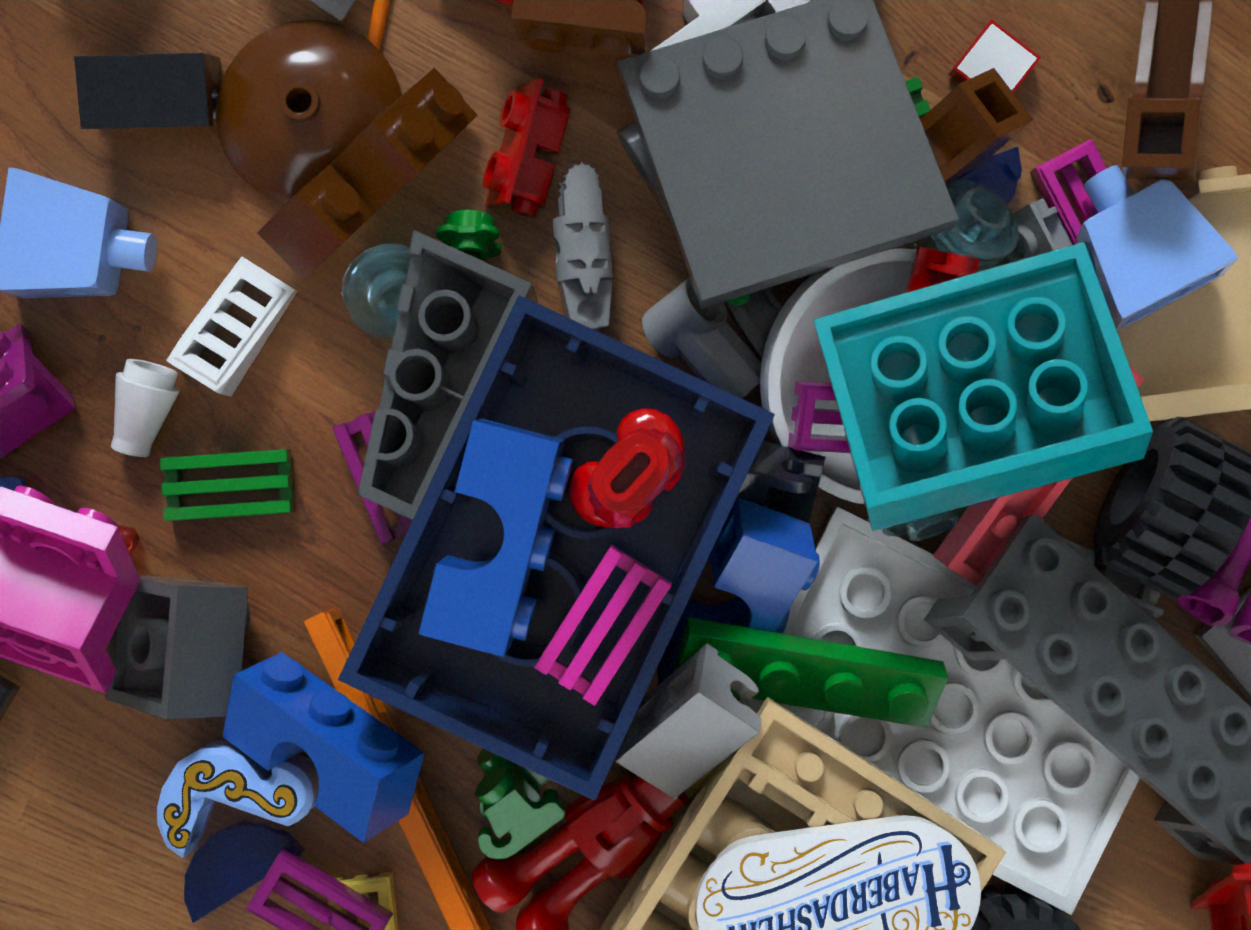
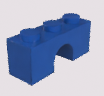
(763, 562)
(485, 601)
(361, 763)

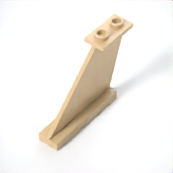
(1200, 345)

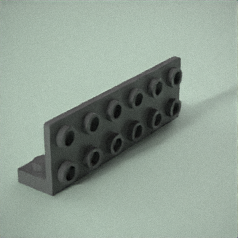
(1117, 680)

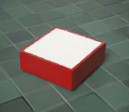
(996, 50)

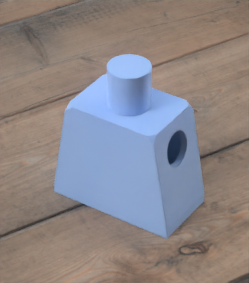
(65, 240)
(1148, 245)

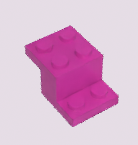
(61, 587)

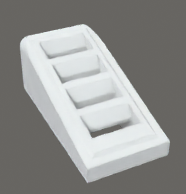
(200, 332)

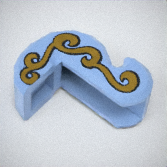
(232, 778)

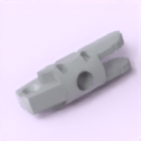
(583, 249)

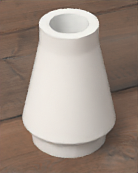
(141, 405)

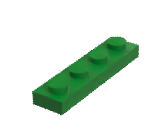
(823, 672)

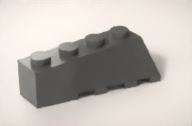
(440, 346)

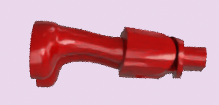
(631, 473)
(612, 834)

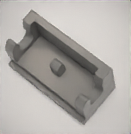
(690, 723)

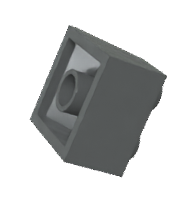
(179, 647)

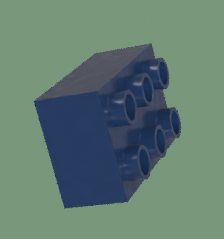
(577, 388)

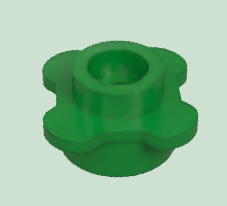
(471, 233)

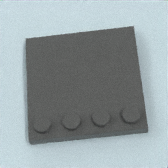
(785, 147)

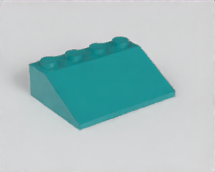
(983, 387)

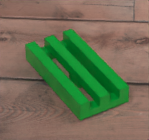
(174, 488)

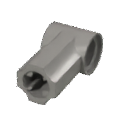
(702, 339)

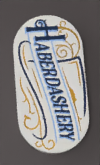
(843, 878)

